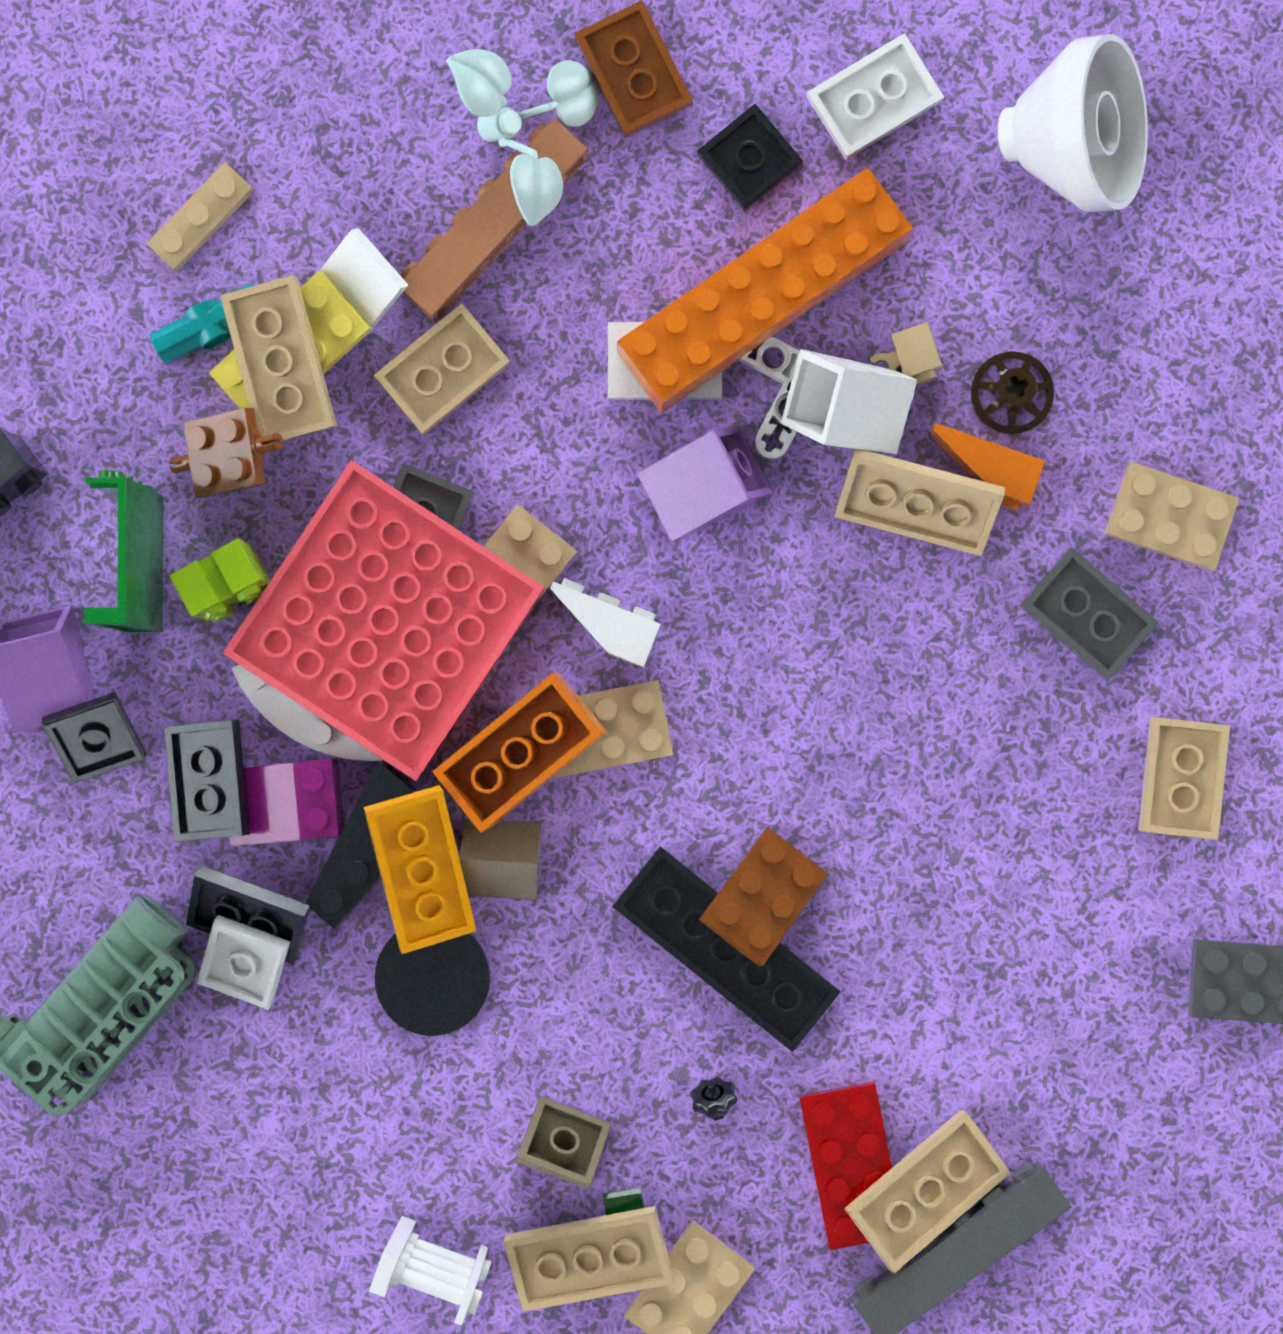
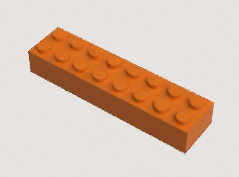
(764, 290)

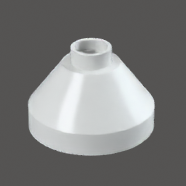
(1083, 125)

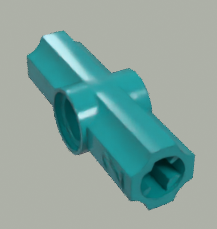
(201, 327)

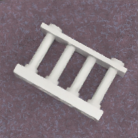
(431, 1269)

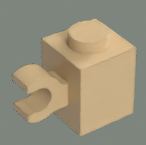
(913, 353)

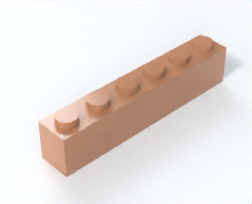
(484, 228)

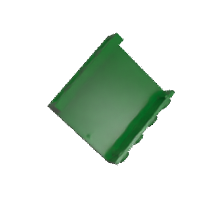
(139, 556)

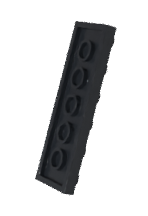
(780, 996)

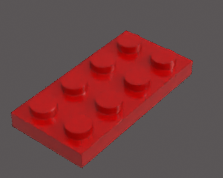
(846, 1153)

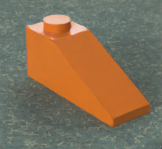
(992, 464)

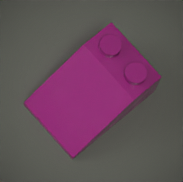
(292, 802)

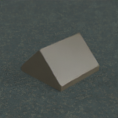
(501, 860)
(563, 1142)

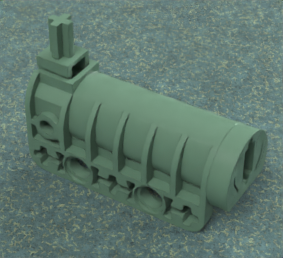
(93, 1001)

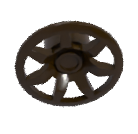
(1013, 391)

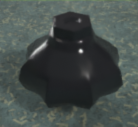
(713, 1098)

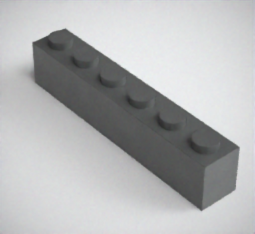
(962, 1250)

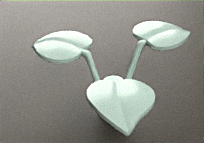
(483, 81)

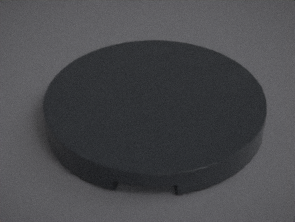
(433, 986)

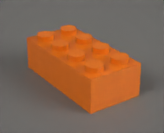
(519, 752)

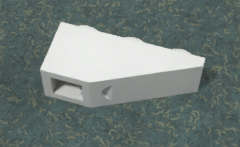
(617, 630)

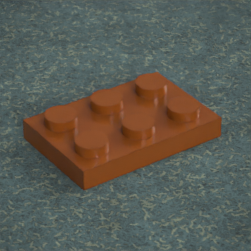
(633, 69)
(763, 896)

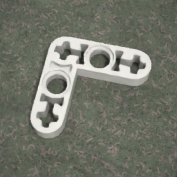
(783, 375)

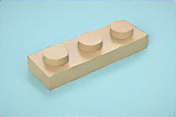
(200, 217)

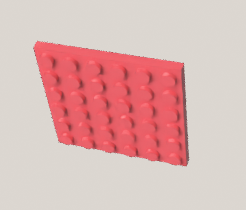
(384, 620)

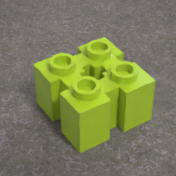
(221, 581)

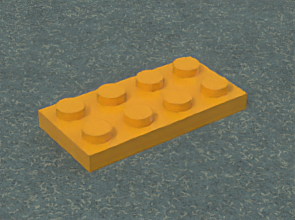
(420, 869)

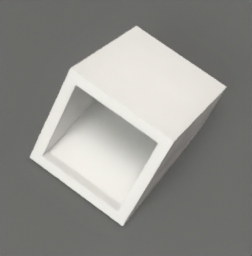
(848, 402)

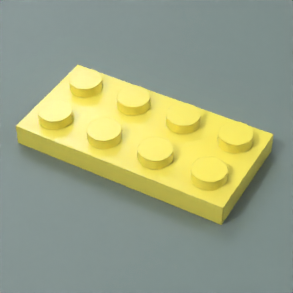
(333, 325)

